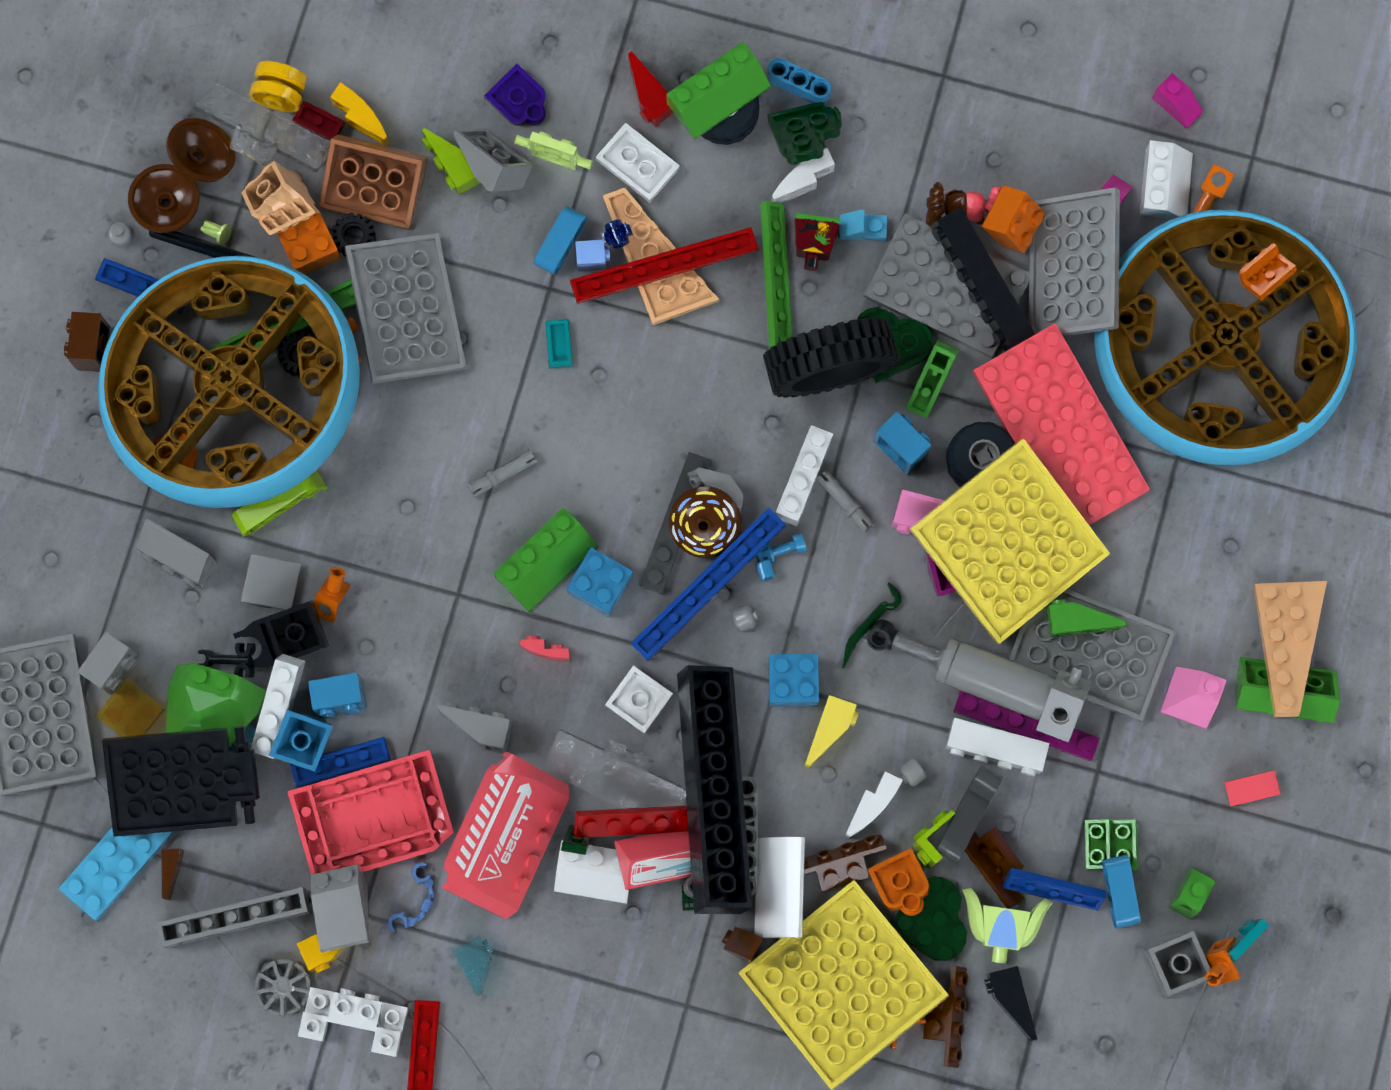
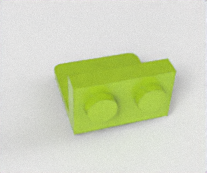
(925, 850)

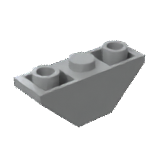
(722, 481)

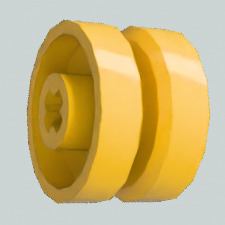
(278, 86)

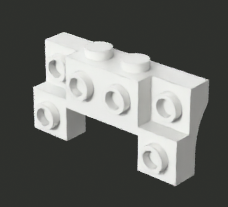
(363, 1013)

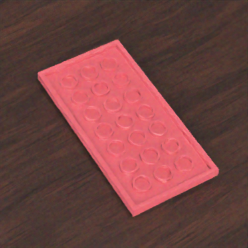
(1052, 406)

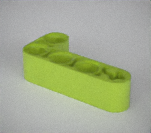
(254, 516)

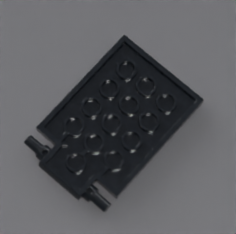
(179, 781)

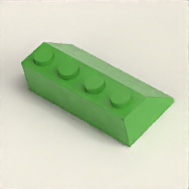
(718, 90)
(545, 559)
(1319, 700)

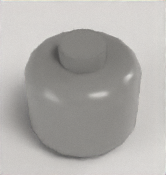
(120, 234)
(745, 618)
(912, 772)

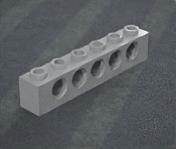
(233, 917)

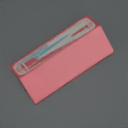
(654, 858)

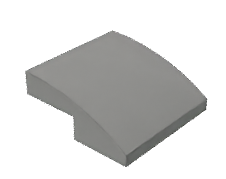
(270, 582)

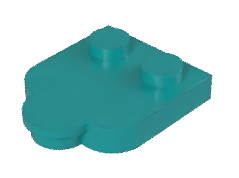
(1249, 933)

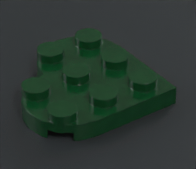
(803, 130)
(911, 340)
(936, 928)

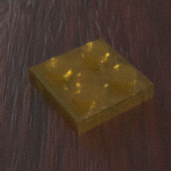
(130, 711)

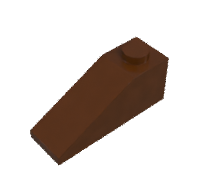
(741, 943)

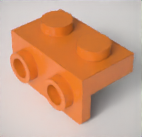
(1266, 272)

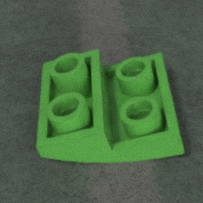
(1110, 839)

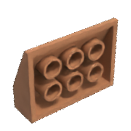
(372, 181)

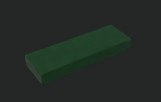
(573, 844)

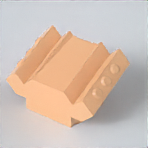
(279, 199)

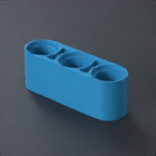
(794, 72)
(560, 240)
(1121, 891)

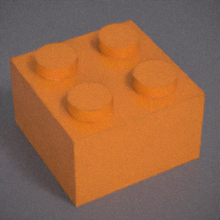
(1013, 219)
(309, 245)

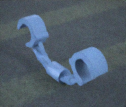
(426, 905)

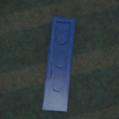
(125, 279)
(343, 762)
(1054, 889)

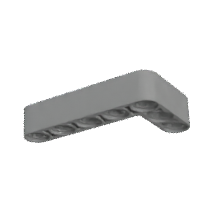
(751, 803)

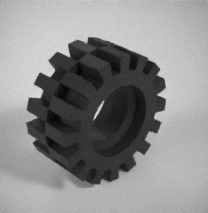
(349, 222)
(286, 349)

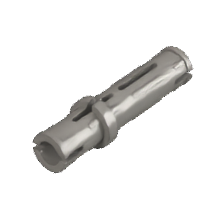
(501, 474)
(845, 501)

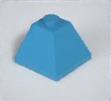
(301, 739)

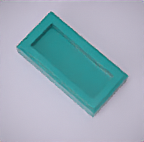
(559, 343)

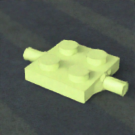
(553, 150)

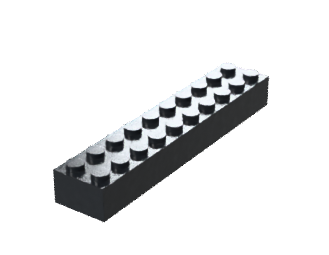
(714, 790)

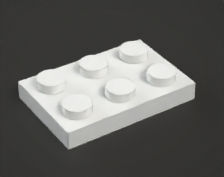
(637, 162)

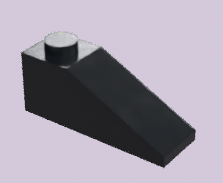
(1010, 996)

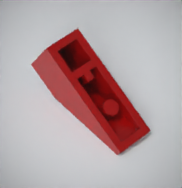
(649, 92)

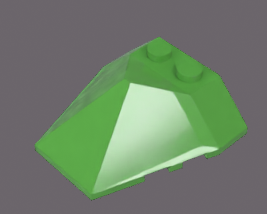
(210, 700)

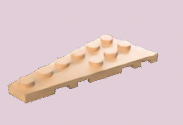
(667, 296)
(1288, 631)

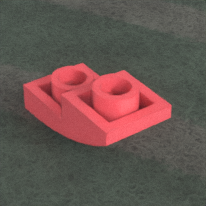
(536, 646)
(1252, 788)

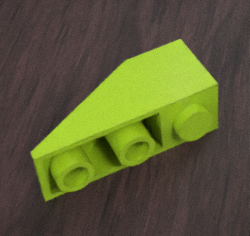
(451, 161)

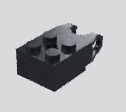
(276, 637)

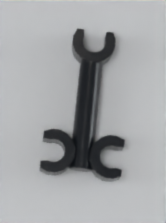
(242, 659)

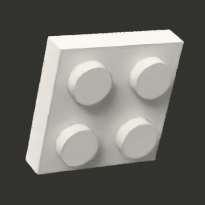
(639, 699)

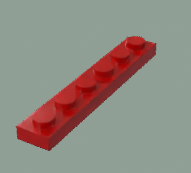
(630, 821)

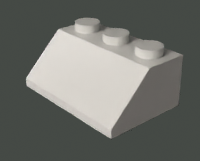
(1165, 181)
(591, 874)

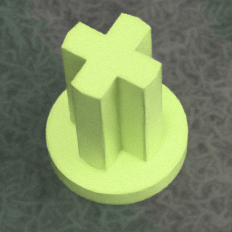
(221, 233)

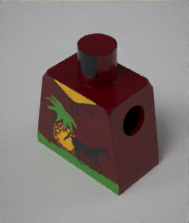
(814, 238)

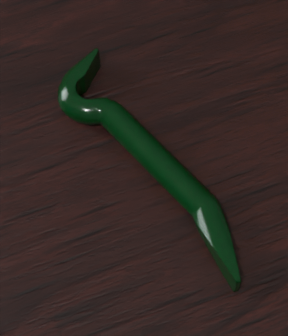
(869, 622)

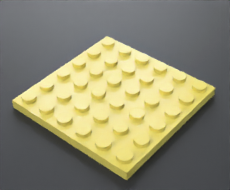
(1009, 541)
(843, 985)

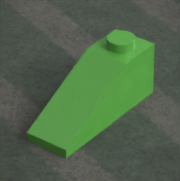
(932, 378)
(1076, 619)

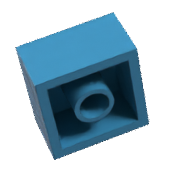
(902, 442)
(600, 582)
(793, 680)
(337, 695)

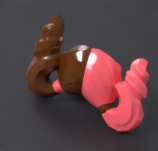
(972, 204)

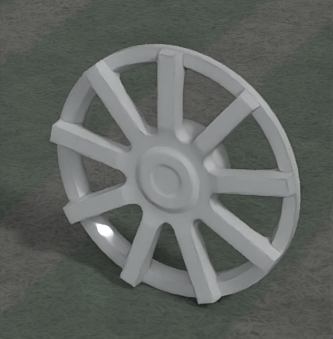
(282, 987)

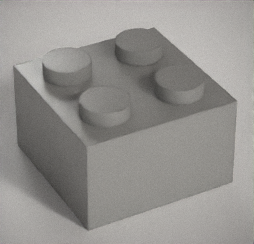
(108, 663)
(1178, 964)

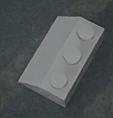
(175, 554)

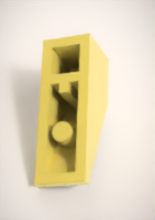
(833, 725)

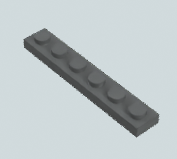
(665, 548)

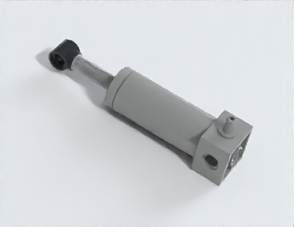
(1049, 699)

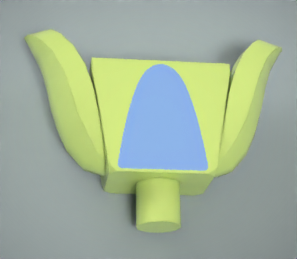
(1002, 926)

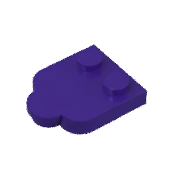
(518, 98)

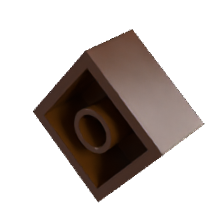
(86, 340)

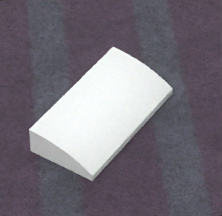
(780, 887)

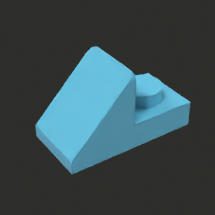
(862, 227)

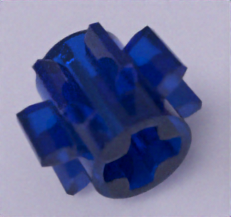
(617, 234)

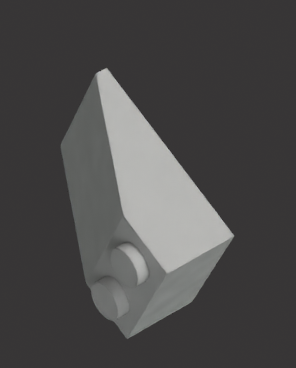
(493, 160)
(340, 907)

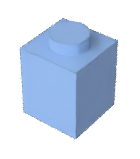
(591, 255)

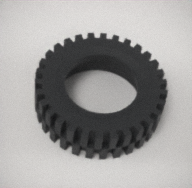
(831, 357)

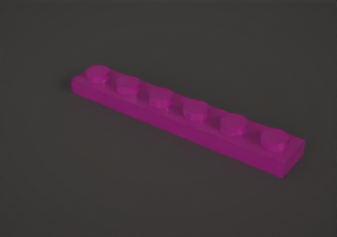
(1080, 744)

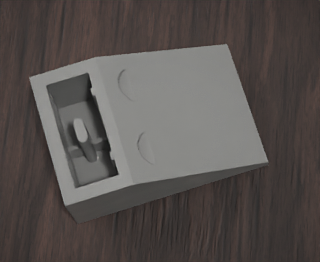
(485, 730)

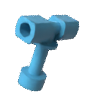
(767, 554)

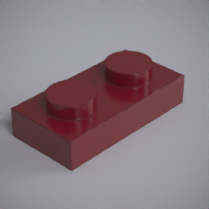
(318, 121)

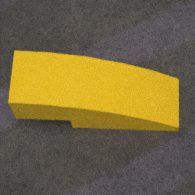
(358, 114)

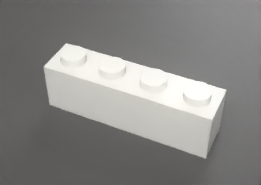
(804, 475)
(278, 698)
(997, 746)

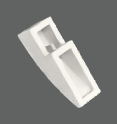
(803, 178)
(873, 804)

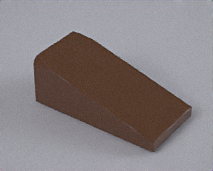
(170, 866)

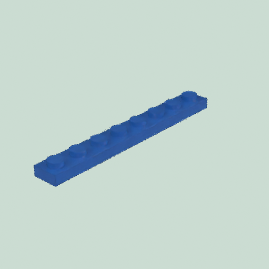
(708, 584)

